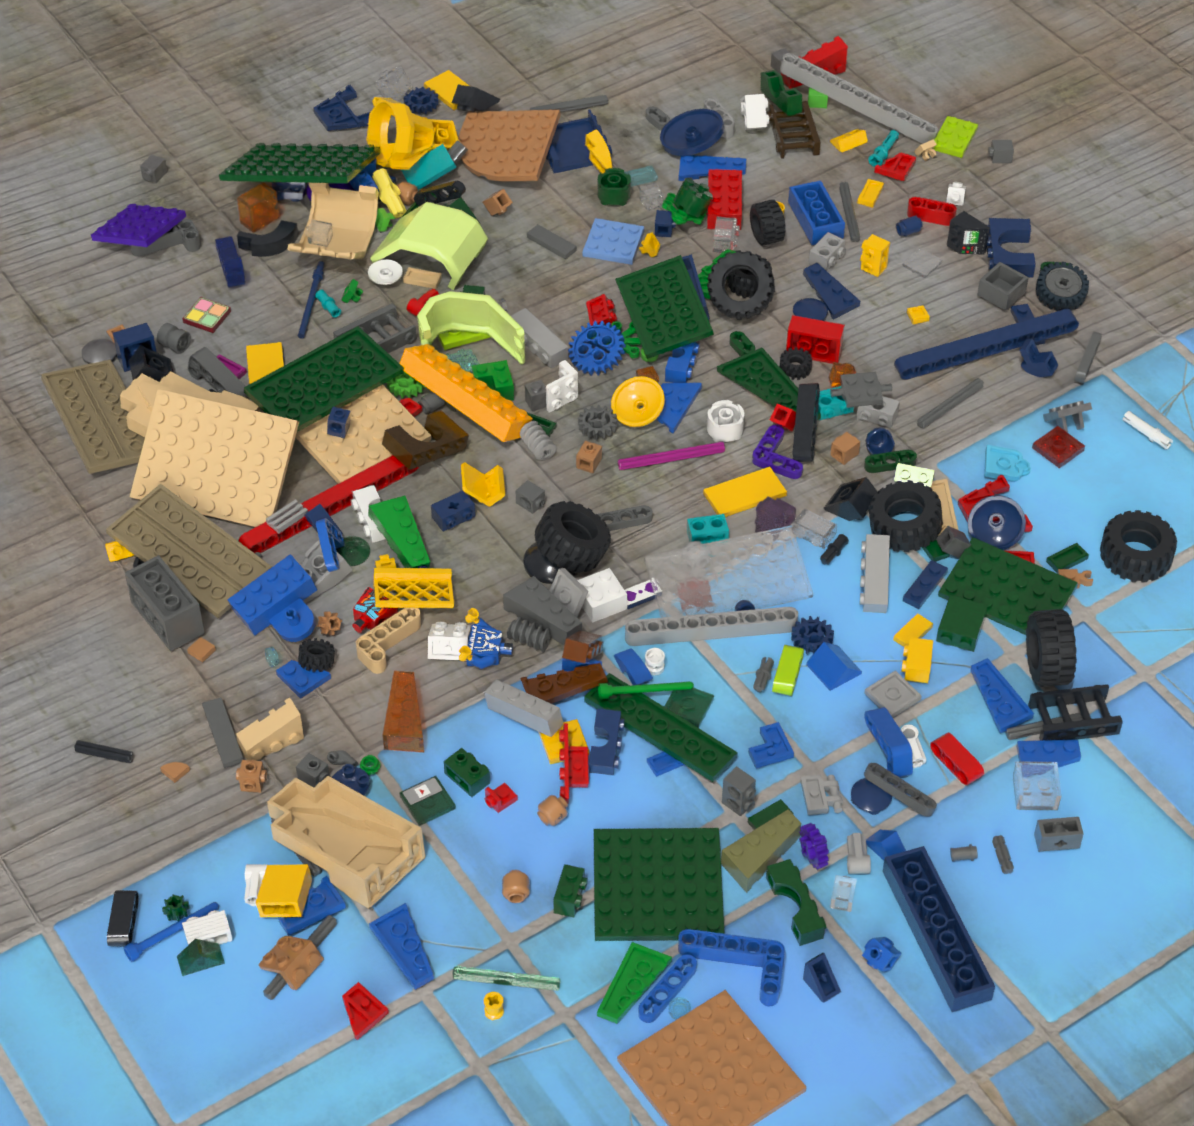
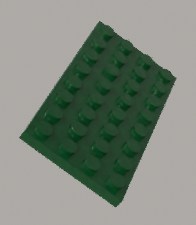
(325, 378)

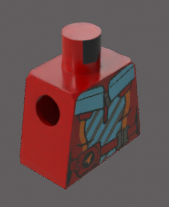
(368, 615)

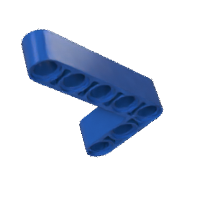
(740, 955)

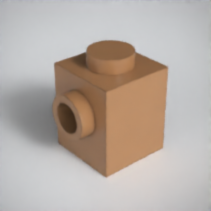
(497, 202)
(845, 448)
(589, 457)

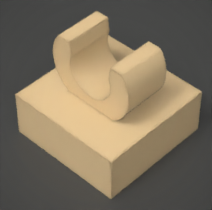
(926, 148)

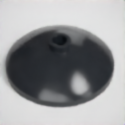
(540, 566)

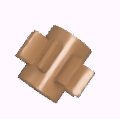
(329, 623)

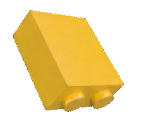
(284, 890)

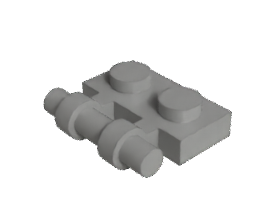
(815, 797)

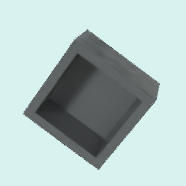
(1002, 286)

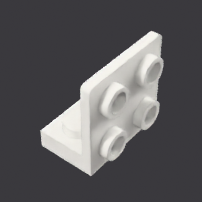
(564, 389)
(447, 639)

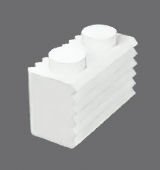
(210, 928)

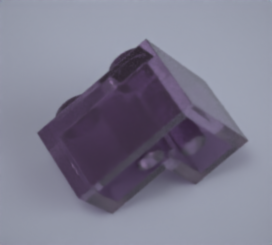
(773, 514)

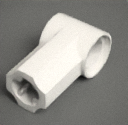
(917, 752)
(253, 877)

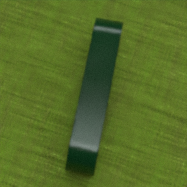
(876, 459)

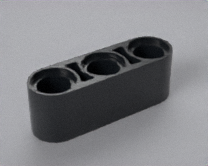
(122, 918)

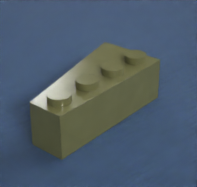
(751, 854)

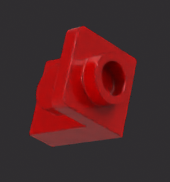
(500, 797)

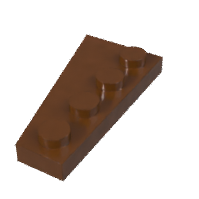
(564, 684)

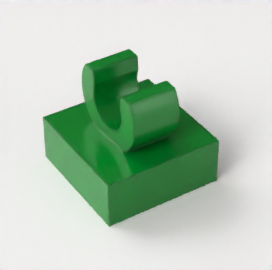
(352, 292)

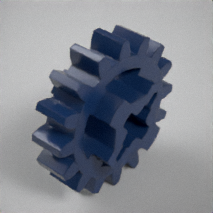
(421, 100)
(811, 633)

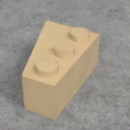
(272, 733)

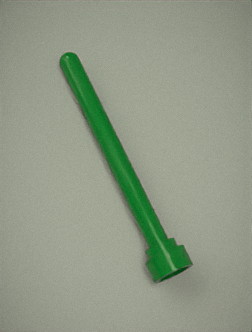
(606, 691)

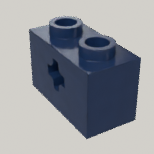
(453, 510)

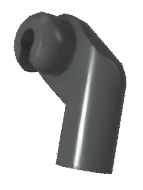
(341, 757)

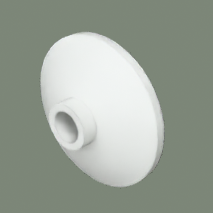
(385, 272)

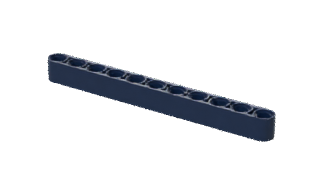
(985, 344)

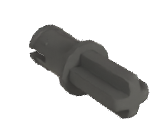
(763, 674)

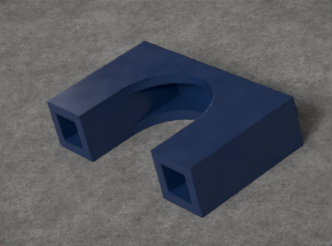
(1010, 231)

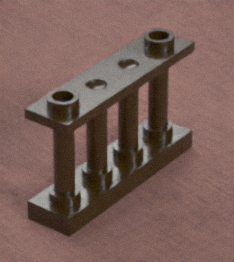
(806, 122)

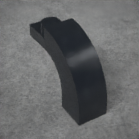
(270, 243)

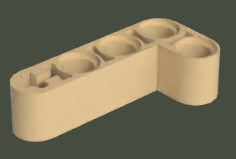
(374, 643)

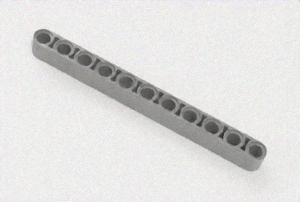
(857, 98)

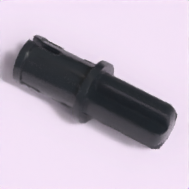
(834, 549)

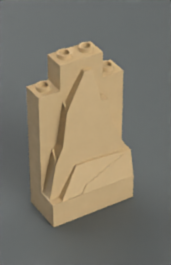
(141, 395)
(347, 835)

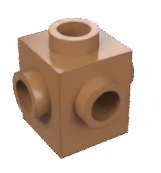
(251, 775)

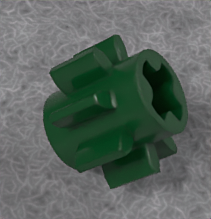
(175, 908)

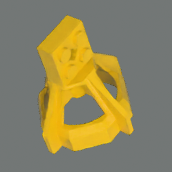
(413, 134)

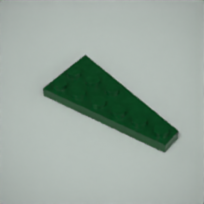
(762, 377)

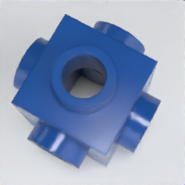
(881, 953)

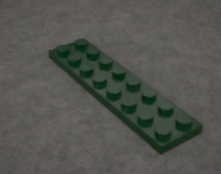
(666, 730)

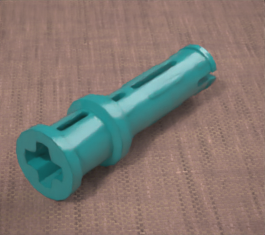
(881, 151)

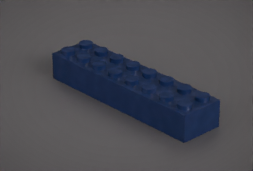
(938, 929)

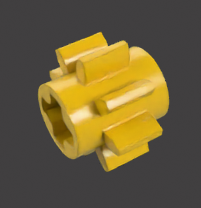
(385, 562)

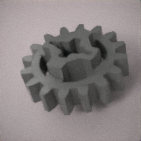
(597, 422)

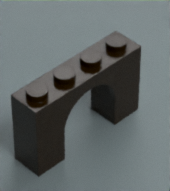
(415, 453)

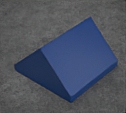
(832, 666)

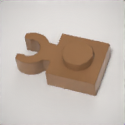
(1081, 578)

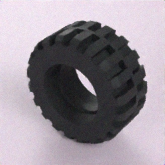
(724, 268)
(902, 498)
(572, 536)
(1134, 563)
(1051, 647)

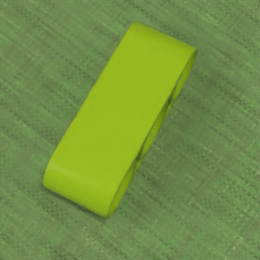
(788, 670)

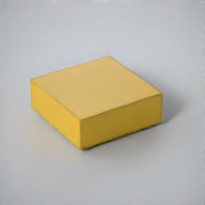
(918, 314)

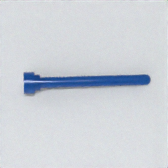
(134, 950)

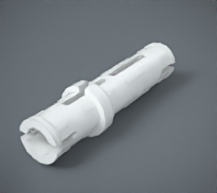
(1153, 433)

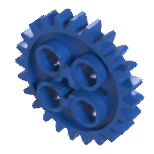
(589, 361)

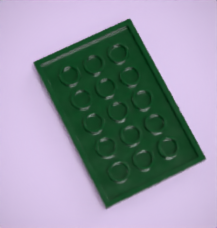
(664, 307)
(1006, 584)

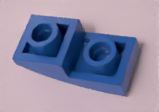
(633, 666)

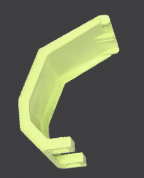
(437, 232)
(471, 314)

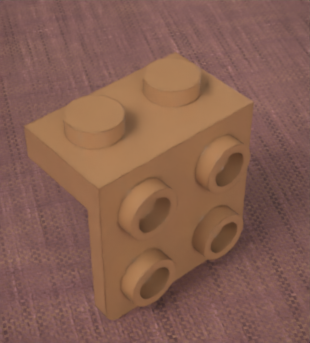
(293, 959)

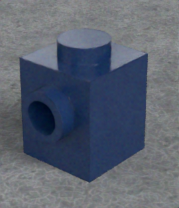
(664, 224)

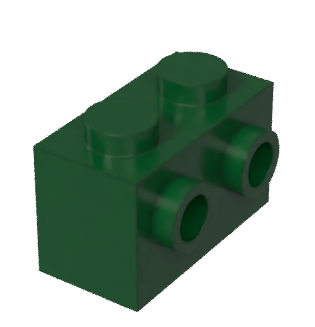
(467, 772)
(569, 891)

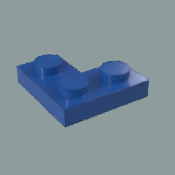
(775, 748)

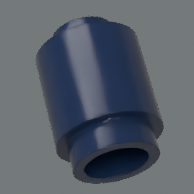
(909, 226)

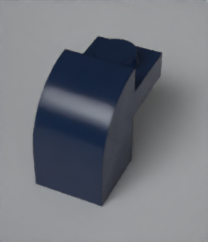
(1036, 363)

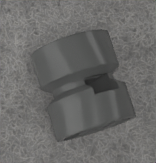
(173, 338)

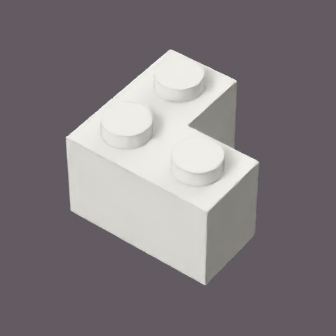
(754, 111)

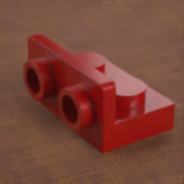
(601, 310)

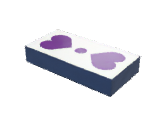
(639, 594)

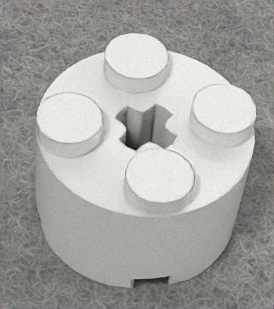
(725, 421)

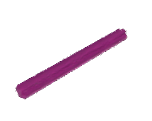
(672, 455)

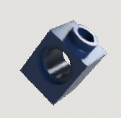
(338, 422)

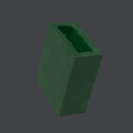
(961, 623)

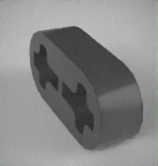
(657, 117)

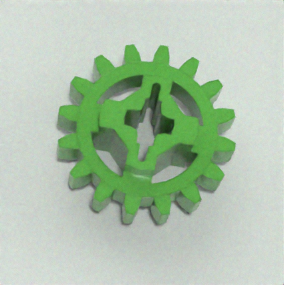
(404, 386)

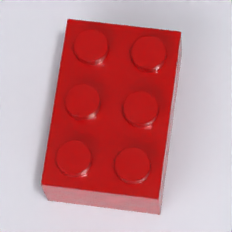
(818, 337)

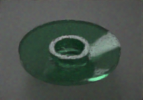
(354, 550)

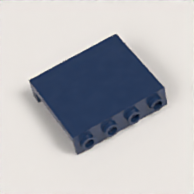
(568, 144)

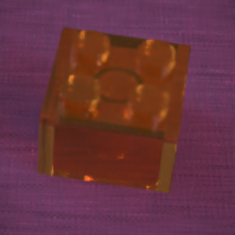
(258, 207)

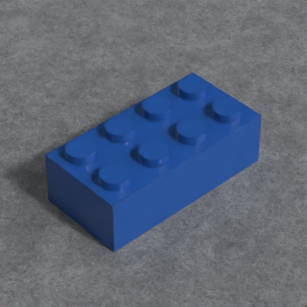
(815, 211)

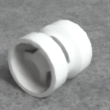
(655, 661)

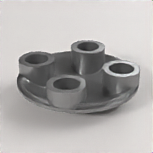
(98, 351)

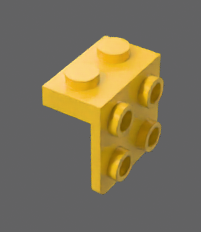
(486, 487)

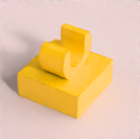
(650, 245)

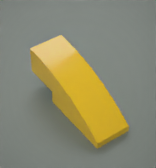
(599, 151)

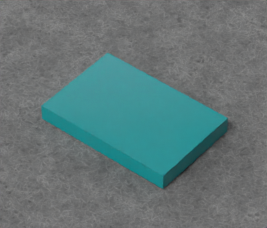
(430, 167)

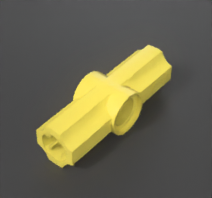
(389, 193)

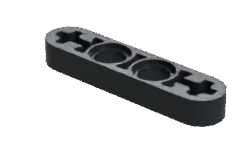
(438, 191)

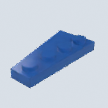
(697, 166)
(1001, 699)
(402, 943)

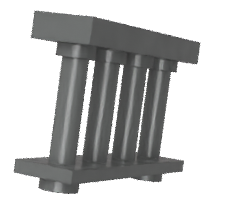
(376, 321)

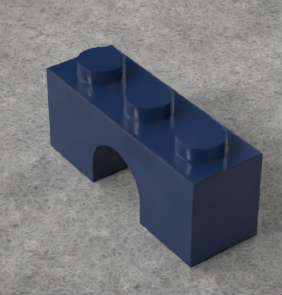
(604, 759)

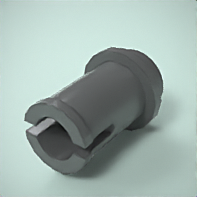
(964, 853)

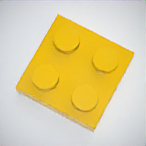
(552, 744)

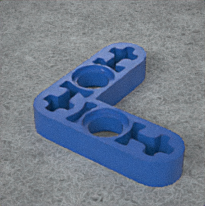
(330, 540)

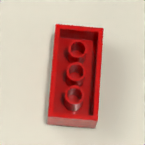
(727, 196)

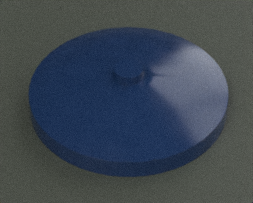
(692, 132)

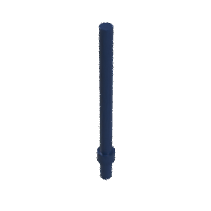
(317, 277)

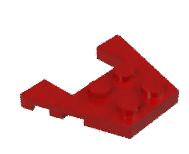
(998, 486)

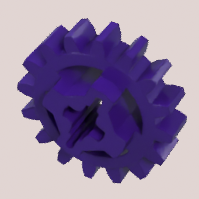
(814, 846)

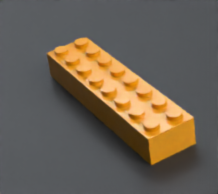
(464, 392)

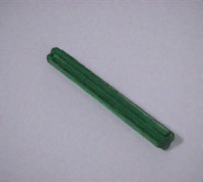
(506, 978)

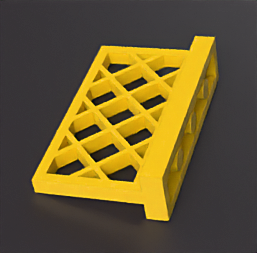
(414, 580)

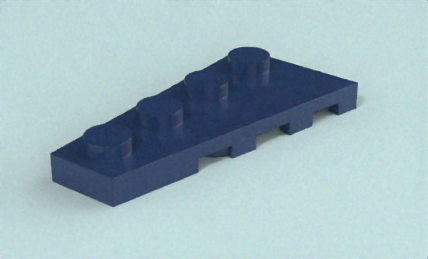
(830, 291)

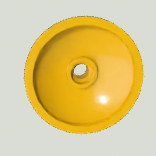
(637, 393)

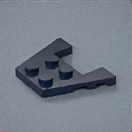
(337, 115)

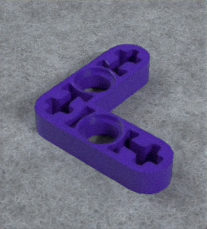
(771, 457)

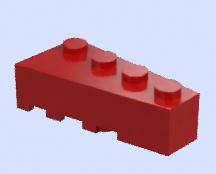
(829, 57)

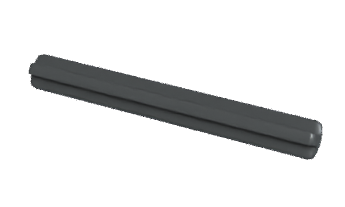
(575, 104)
(849, 212)
(950, 403)
(316, 937)

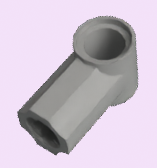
(857, 860)

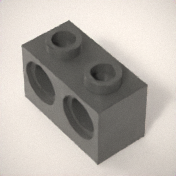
(738, 791)

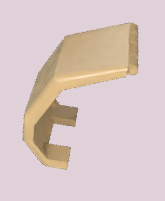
(352, 220)

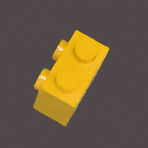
(874, 255)
(918, 660)

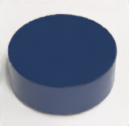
(744, 605)

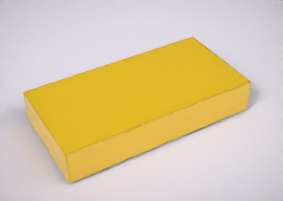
(870, 193)
(915, 628)

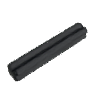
(103, 751)

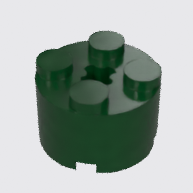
(614, 187)
(693, 197)

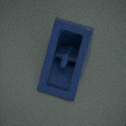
(820, 978)

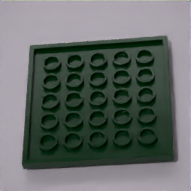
(656, 883)

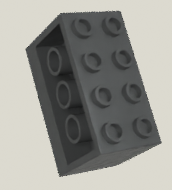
(164, 603)

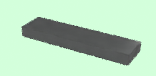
(222, 732)

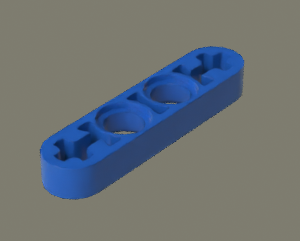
(667, 988)

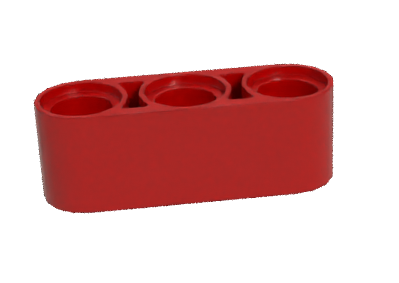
(931, 210)
(957, 758)

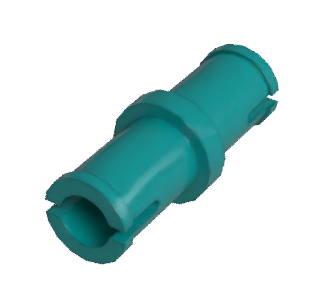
(328, 303)

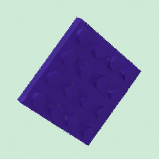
(138, 225)

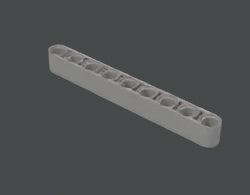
(710, 626)

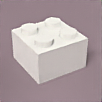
(604, 595)

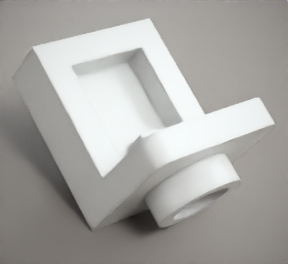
(956, 193)

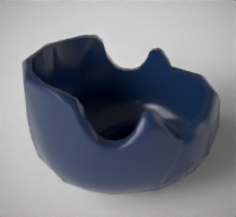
(879, 441)

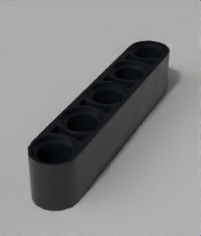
(806, 422)

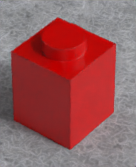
(783, 417)

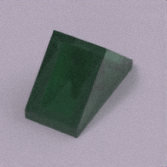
(199, 956)

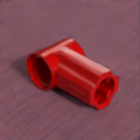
(415, 305)

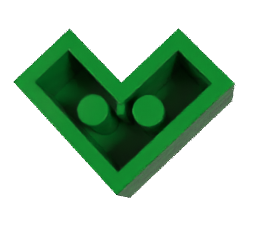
(496, 376)

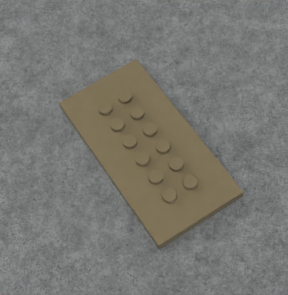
(92, 413)
(192, 546)

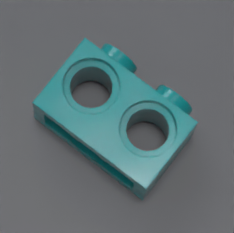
(832, 406)
(707, 528)

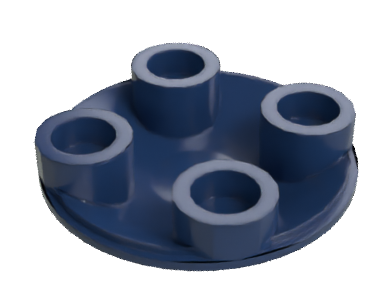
(811, 309)
(353, 778)
(869, 797)

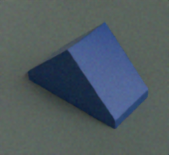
(885, 843)

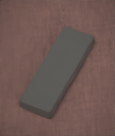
(551, 241)

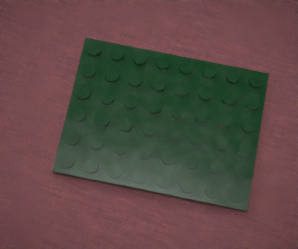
(301, 163)

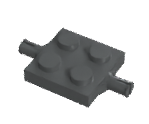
(861, 389)

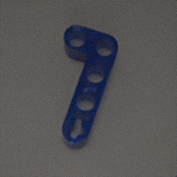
(230, 262)

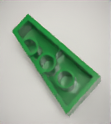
(400, 530)

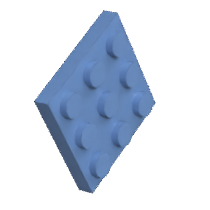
(613, 241)

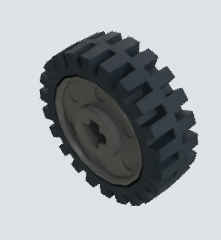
(1062, 286)

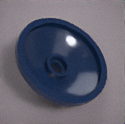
(999, 533)

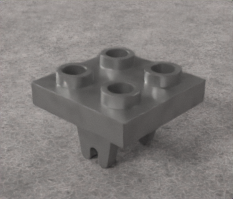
(1074, 409)

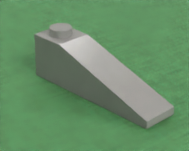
(317, 570)

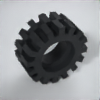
(799, 357)
(316, 655)

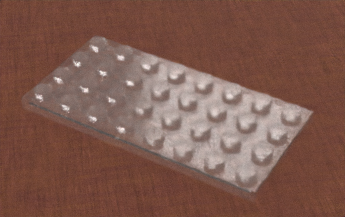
(721, 573)

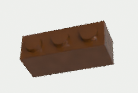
(582, 646)

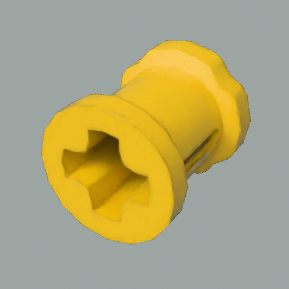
(493, 1005)

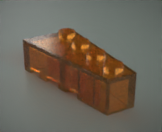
(402, 721)

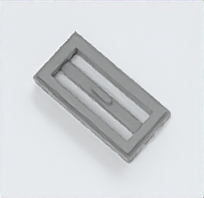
(284, 515)

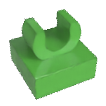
(383, 220)

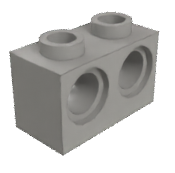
(827, 251)

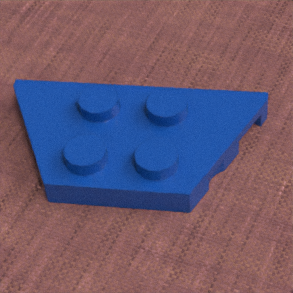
(677, 402)

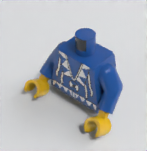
(484, 643)

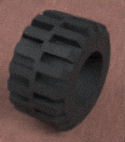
(767, 222)
(744, 282)

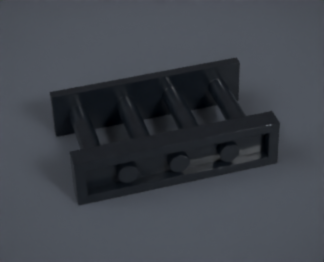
(1079, 729)

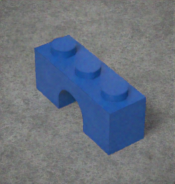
(679, 365)

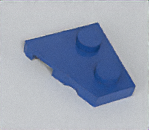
(301, 680)

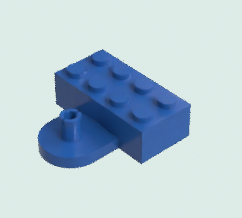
(278, 601)

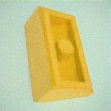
(849, 140)

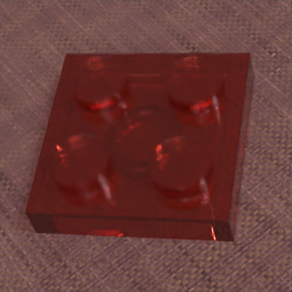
(1058, 446)

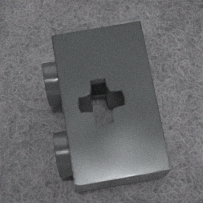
(1058, 834)

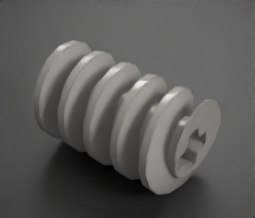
(537, 441)

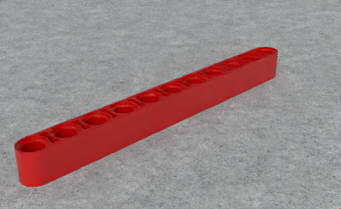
(332, 500)

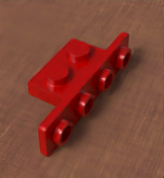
(575, 765)

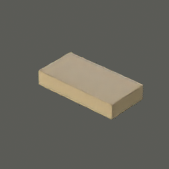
(422, 278)

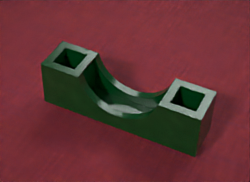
(787, 100)
(786, 881)

